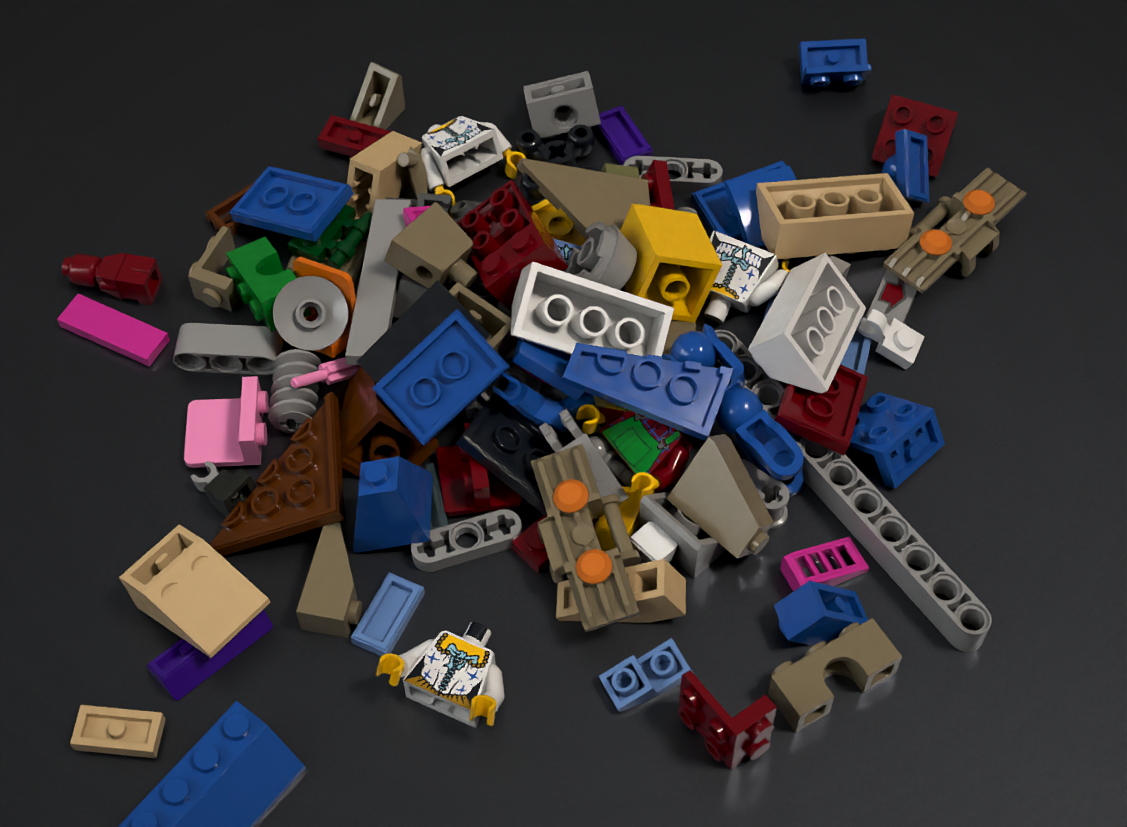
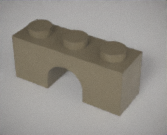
(858, 652)

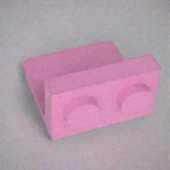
(227, 429)

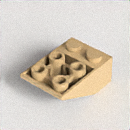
(193, 591)

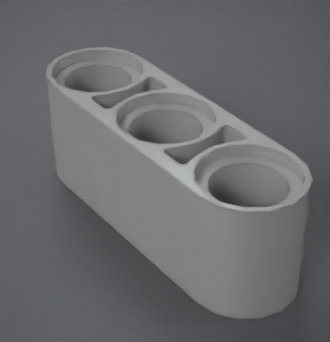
(227, 349)

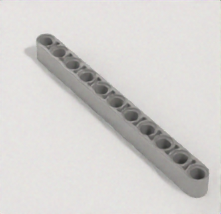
(879, 523)

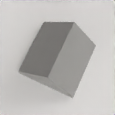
(694, 546)

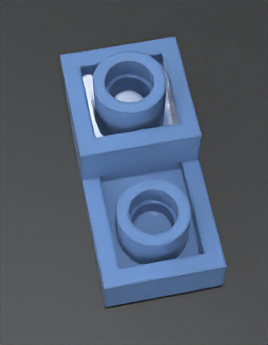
(646, 677)

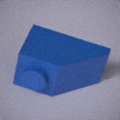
(818, 612)

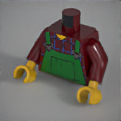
(648, 447)

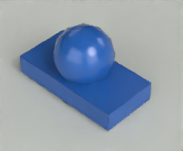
(910, 166)

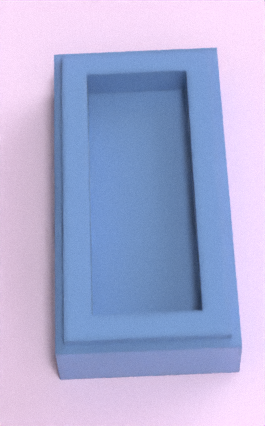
(387, 615)

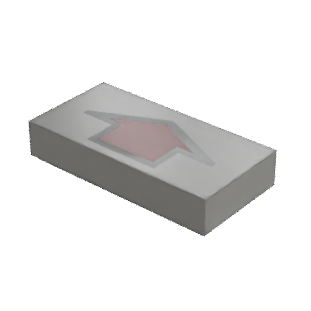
(893, 298)

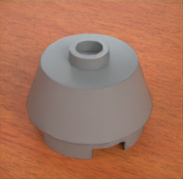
(604, 257)

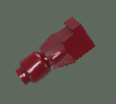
(116, 274)

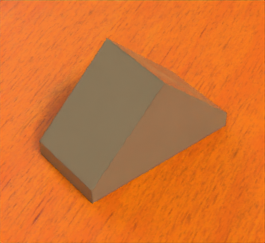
(379, 98)

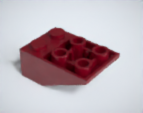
(506, 240)

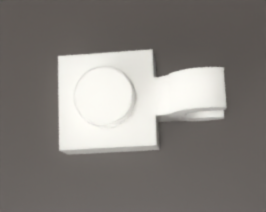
(895, 339)

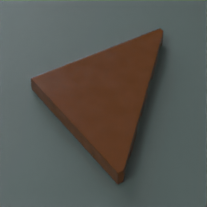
(294, 492)

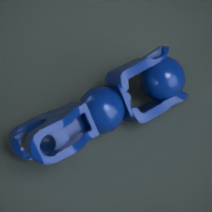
(741, 411)

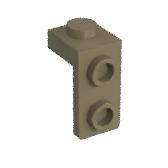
(204, 275)

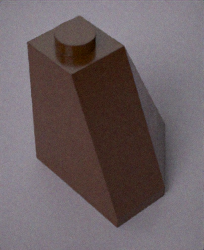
(373, 430)

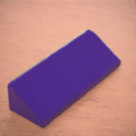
(185, 667)

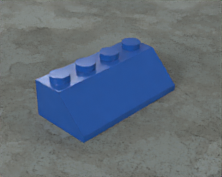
(223, 779)

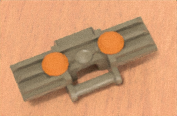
(967, 232)
(572, 544)

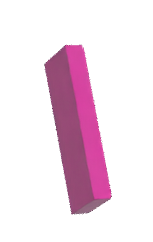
(113, 329)

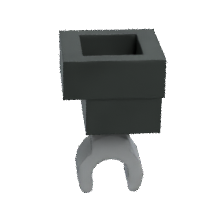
(224, 488)

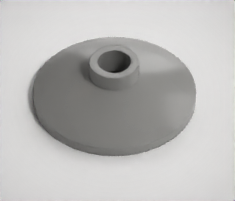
(316, 294)

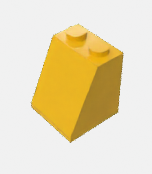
(673, 259)

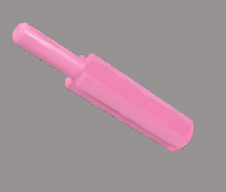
(328, 372)

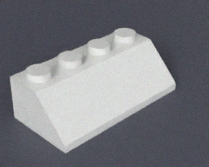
(568, 310)
(808, 326)

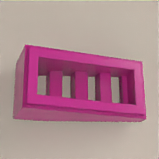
(793, 563)

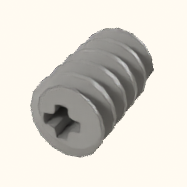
(289, 405)

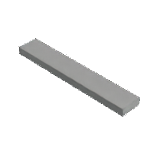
(378, 280)

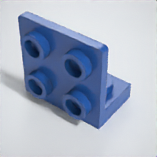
(897, 434)

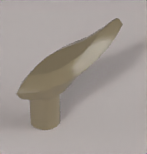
(416, 170)

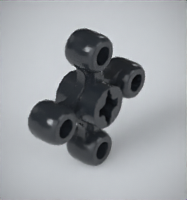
(579, 143)

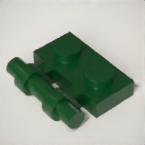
(328, 242)

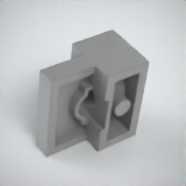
(569, 91)

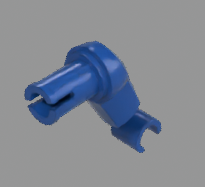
(541, 408)

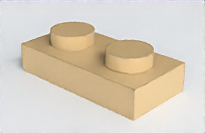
(118, 731)

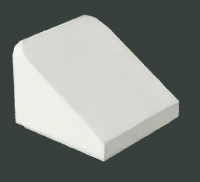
(653, 543)

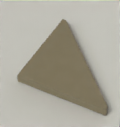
(586, 193)

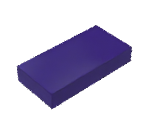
(622, 135)

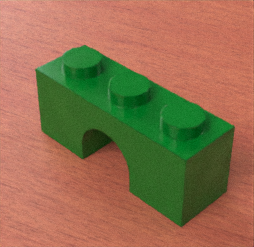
(259, 278)

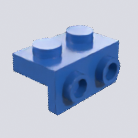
(834, 62)

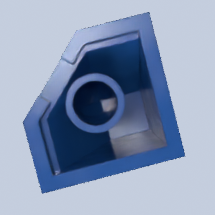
(392, 505)

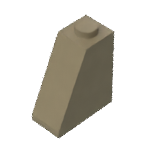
(723, 498)

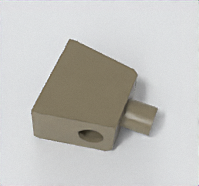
(433, 250)

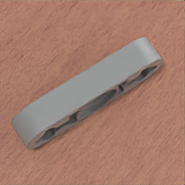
(683, 184)
(475, 525)

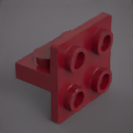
(469, 485)

